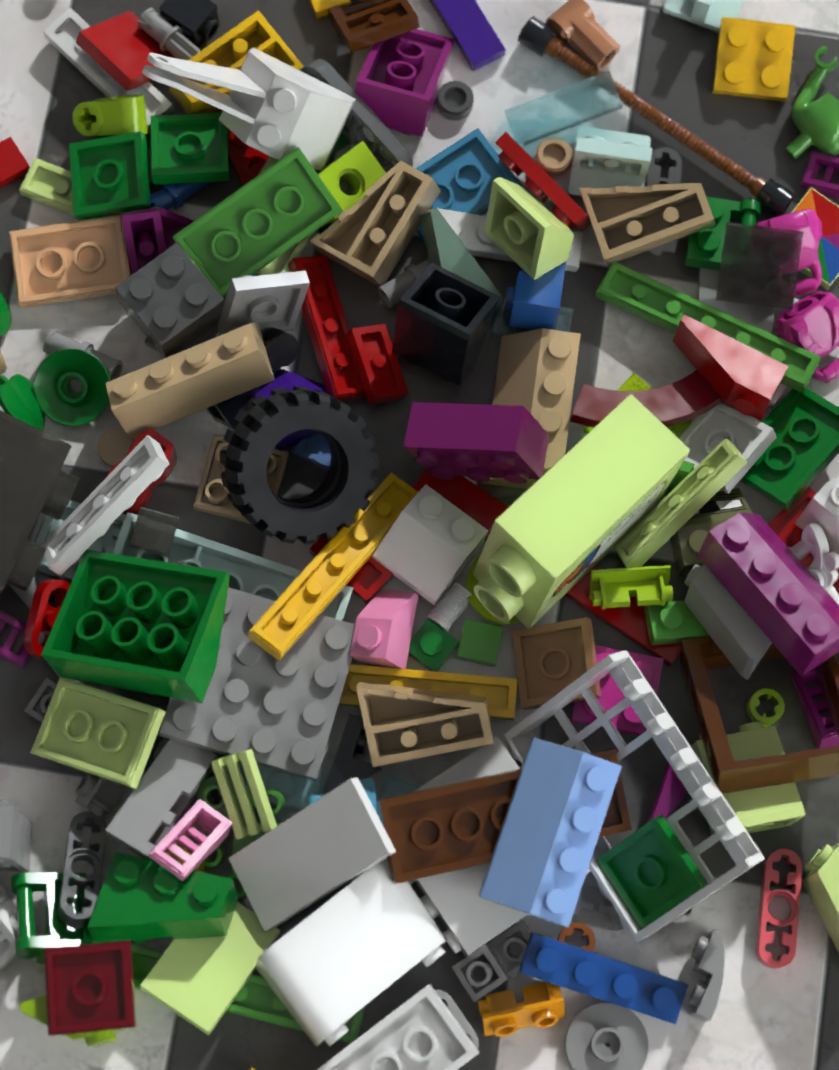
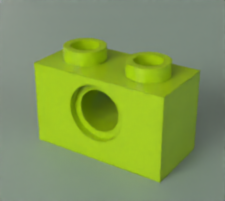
(357, 169)

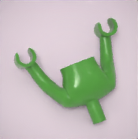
(817, 119)

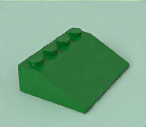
(140, 625)

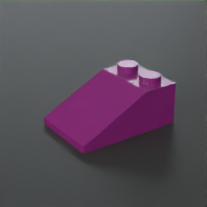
(404, 79)

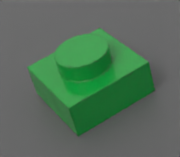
(432, 646)

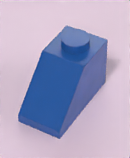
(537, 301)

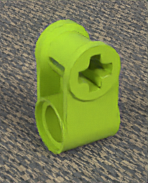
(111, 116)

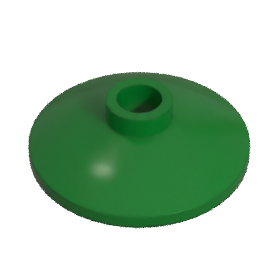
(56, 395)

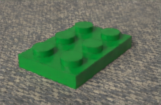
(803, 448)

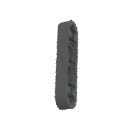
(360, 117)

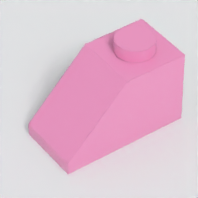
(385, 629)

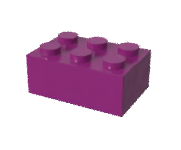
(476, 441)

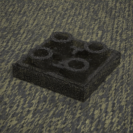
(759, 265)

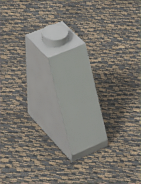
(725, 620)

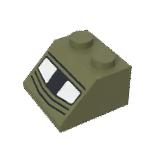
(690, 537)

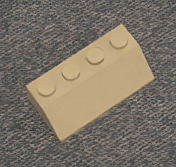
(539, 373)
(190, 380)

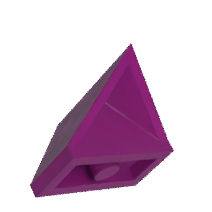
(150, 234)

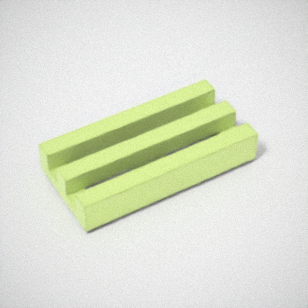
(238, 796)

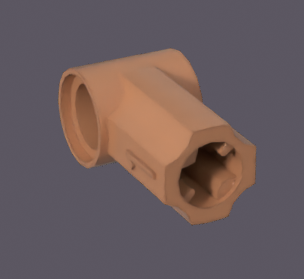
(578, 28)

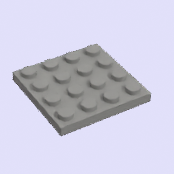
(266, 703)

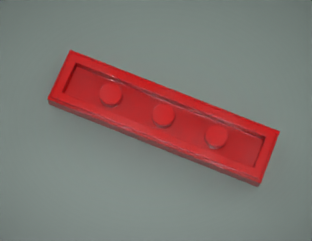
(328, 329)

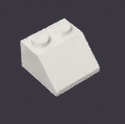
(430, 544)

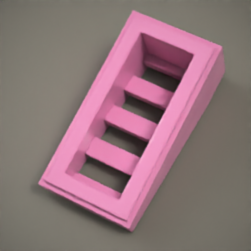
(205, 818)

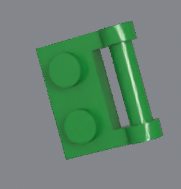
(706, 246)
(58, 933)

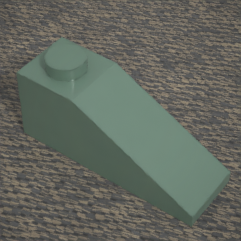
(450, 253)

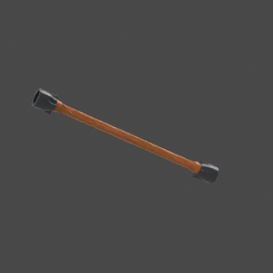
(771, 195)

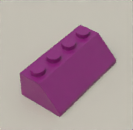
(774, 589)

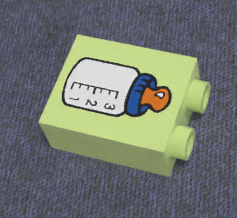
(576, 513)

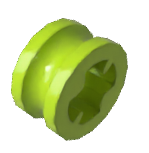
(754, 702)

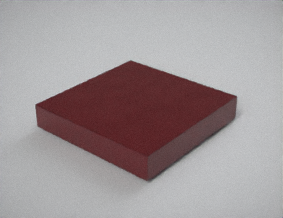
(89, 988)

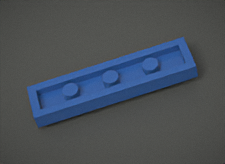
(603, 977)

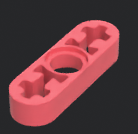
(789, 939)

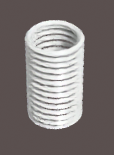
(445, 618)

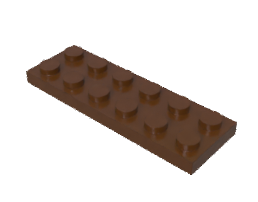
(461, 823)

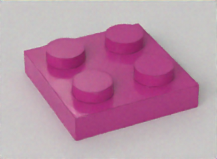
(627, 720)

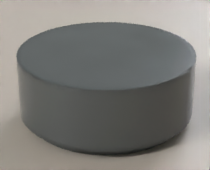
(454, 100)

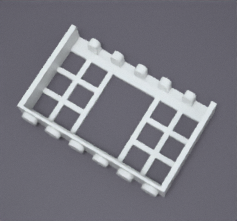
(679, 755)

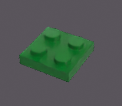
(189, 148)
(109, 175)
(652, 871)

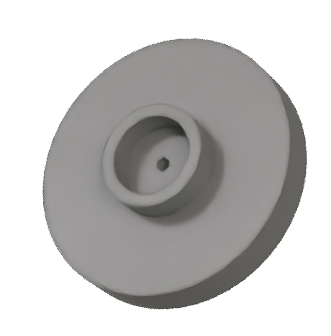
(601, 1025)

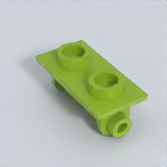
(615, 586)

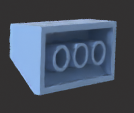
(550, 831)

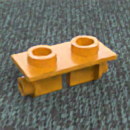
(540, 1008)

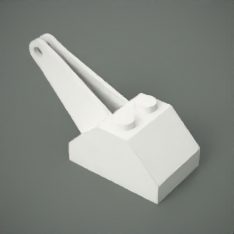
(269, 103)

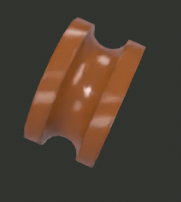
(568, 932)

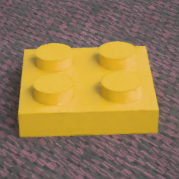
(753, 59)

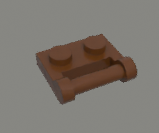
(372, 21)

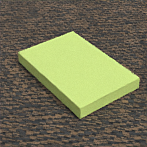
(98, 732)
(206, 974)

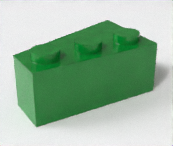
(149, 902)

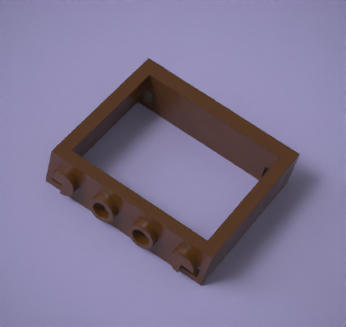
(730, 776)

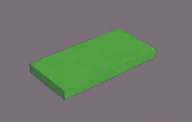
(259, 221)

